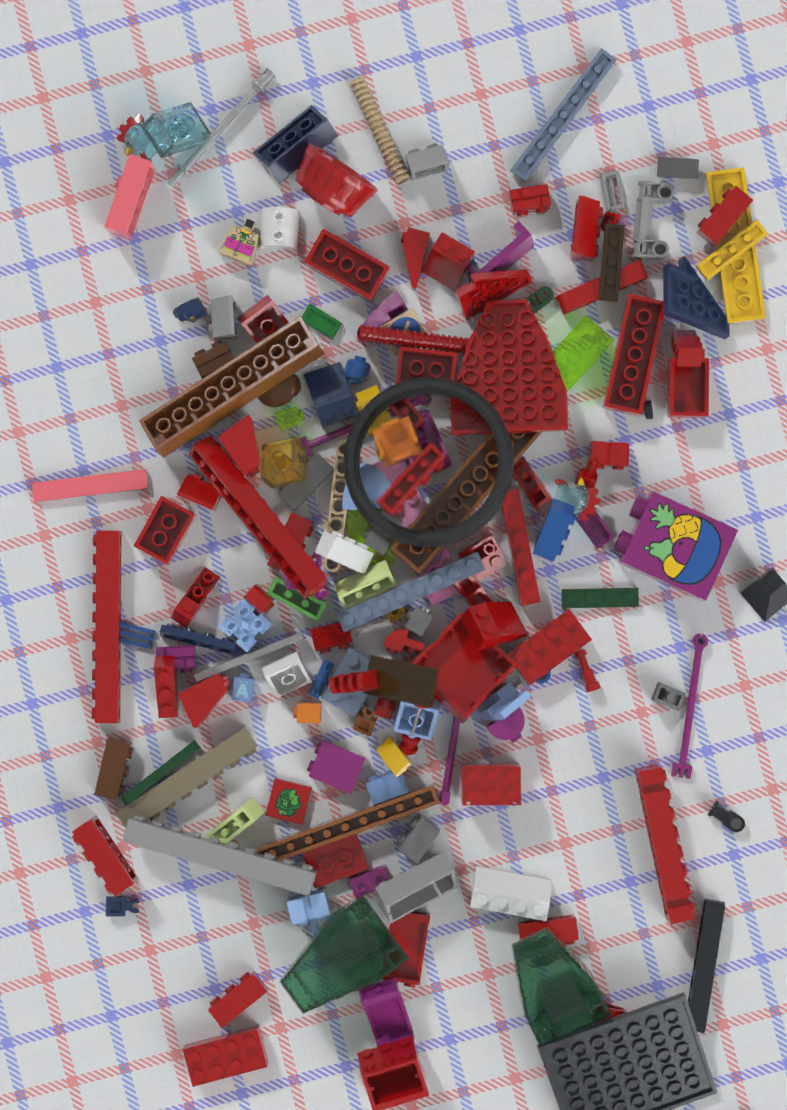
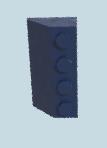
(286, 149)

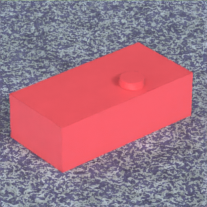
(130, 197)

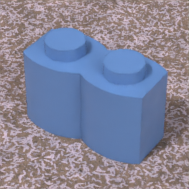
(386, 787)

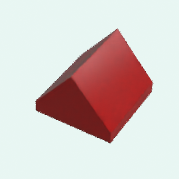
(610, 218)

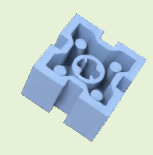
(245, 625)
(309, 908)

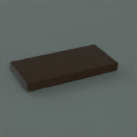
(404, 681)

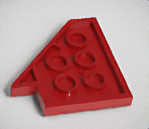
(489, 287)

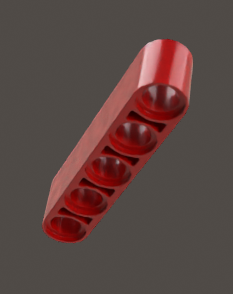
(589, 292)

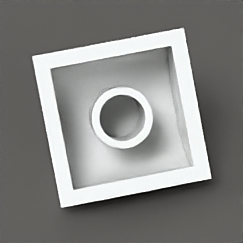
(279, 228)
(286, 674)

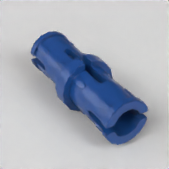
(321, 678)

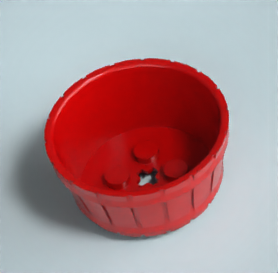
(333, 182)

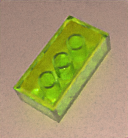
(580, 350)

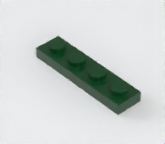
(600, 598)

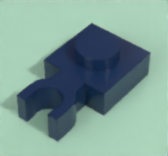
(117, 906)

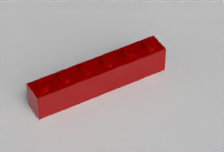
(520, 549)

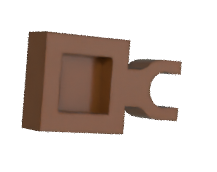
(365, 721)

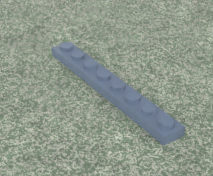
(563, 115)
(411, 591)

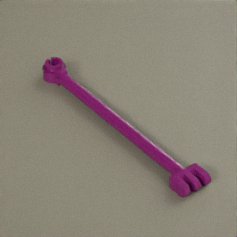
(345, 430)
(690, 709)
(444, 795)

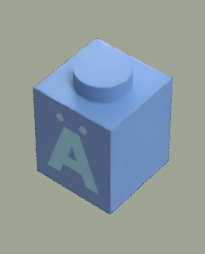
(243, 688)

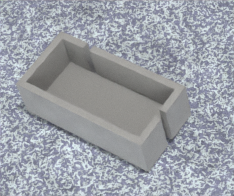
(414, 887)

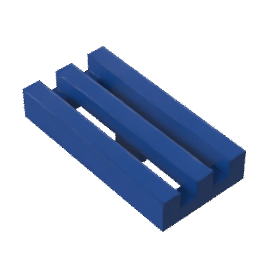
(150, 639)

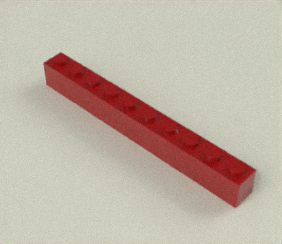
(258, 517)
(107, 627)

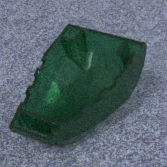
(343, 957)
(555, 987)

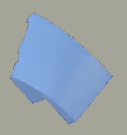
(501, 703)

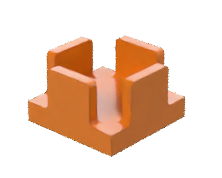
(397, 441)

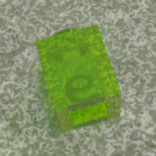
(290, 418)

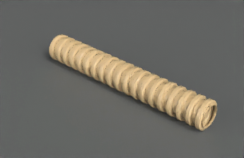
(379, 130)

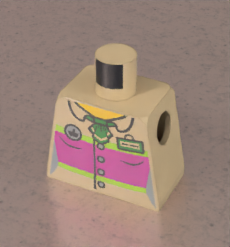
(241, 244)

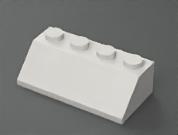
(511, 893)

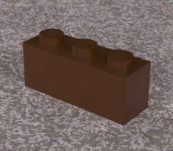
(114, 768)

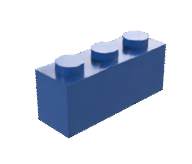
(554, 530)

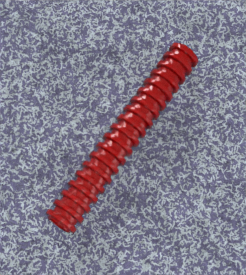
(412, 339)

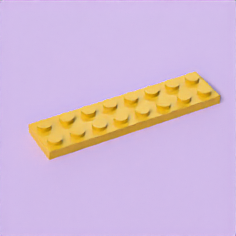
(740, 278)

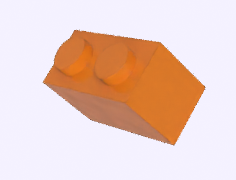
(308, 712)

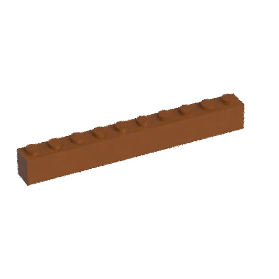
(351, 823)

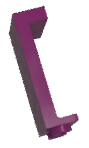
(510, 254)
(386, 1011)

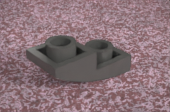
(678, 168)

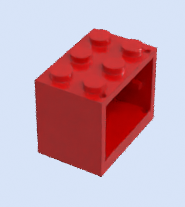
(490, 784)
(393, 1074)

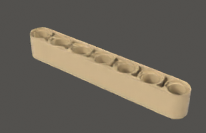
(336, 497)

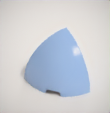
(374, 484)

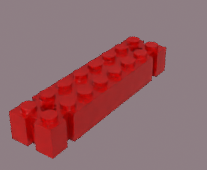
(663, 843)

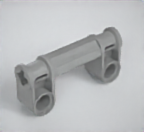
(644, 219)

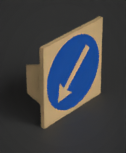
(405, 321)

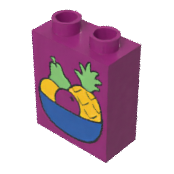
(675, 545)

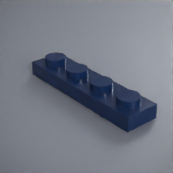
(190, 636)

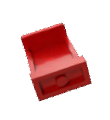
(411, 935)

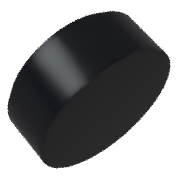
(648, 409)

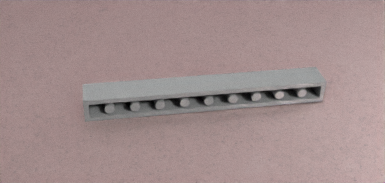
(220, 855)

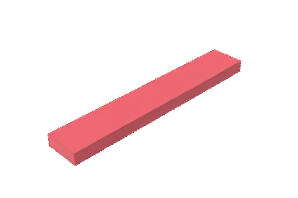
(90, 485)

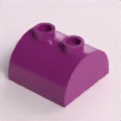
(509, 727)

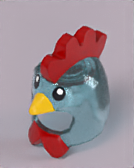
(135, 138)
(580, 496)

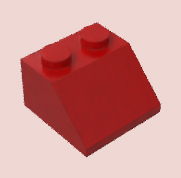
(199, 492)

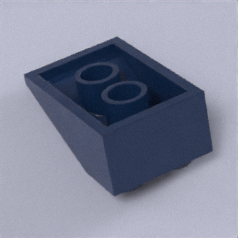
(331, 395)

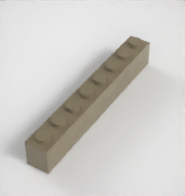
(191, 776)

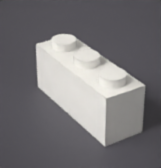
(344, 551)

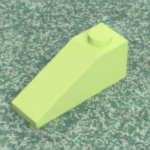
(237, 821)

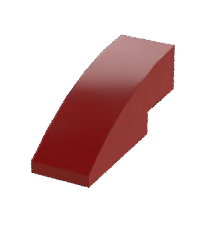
(471, 591)

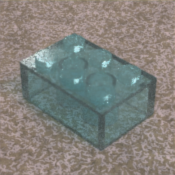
(175, 129)

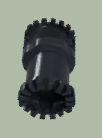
(725, 816)

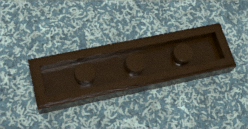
(611, 262)

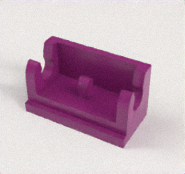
(596, 530)

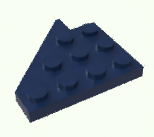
(690, 300)

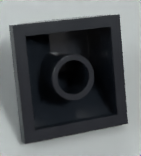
(766, 594)

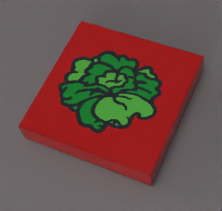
(288, 801)

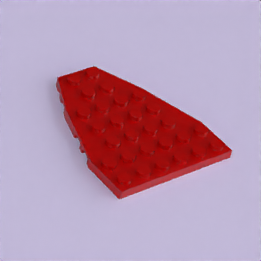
(513, 370)

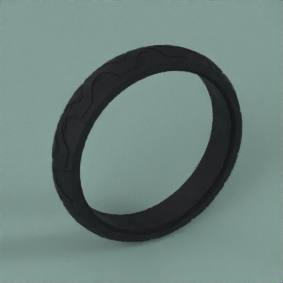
(410, 388)

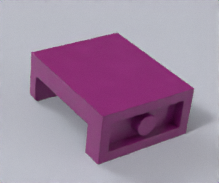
(336, 766)

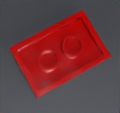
(336, 860)

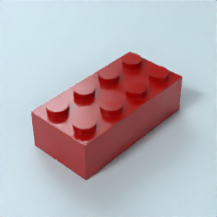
(347, 265)
(549, 646)
(105, 856)
(225, 1056)

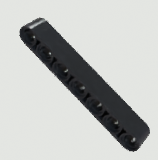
(705, 961)

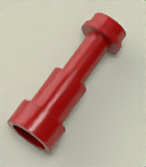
(588, 675)

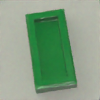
(321, 321)

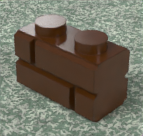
(212, 359)

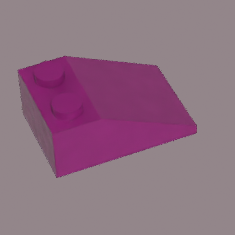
(429, 433)

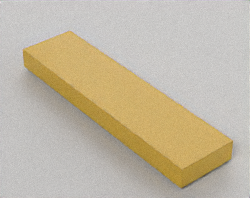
(731, 250)

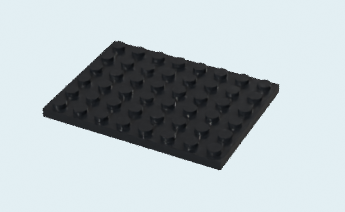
(631, 1061)

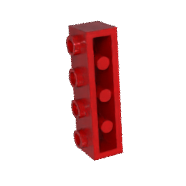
(414, 475)

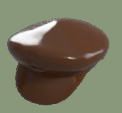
(282, 392)

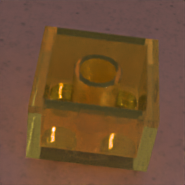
(283, 462)

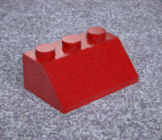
(586, 229)

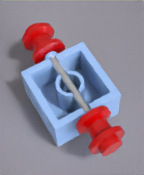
(415, 723)

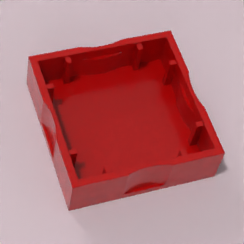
(465, 674)

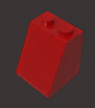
(448, 261)
(243, 446)
(204, 697)

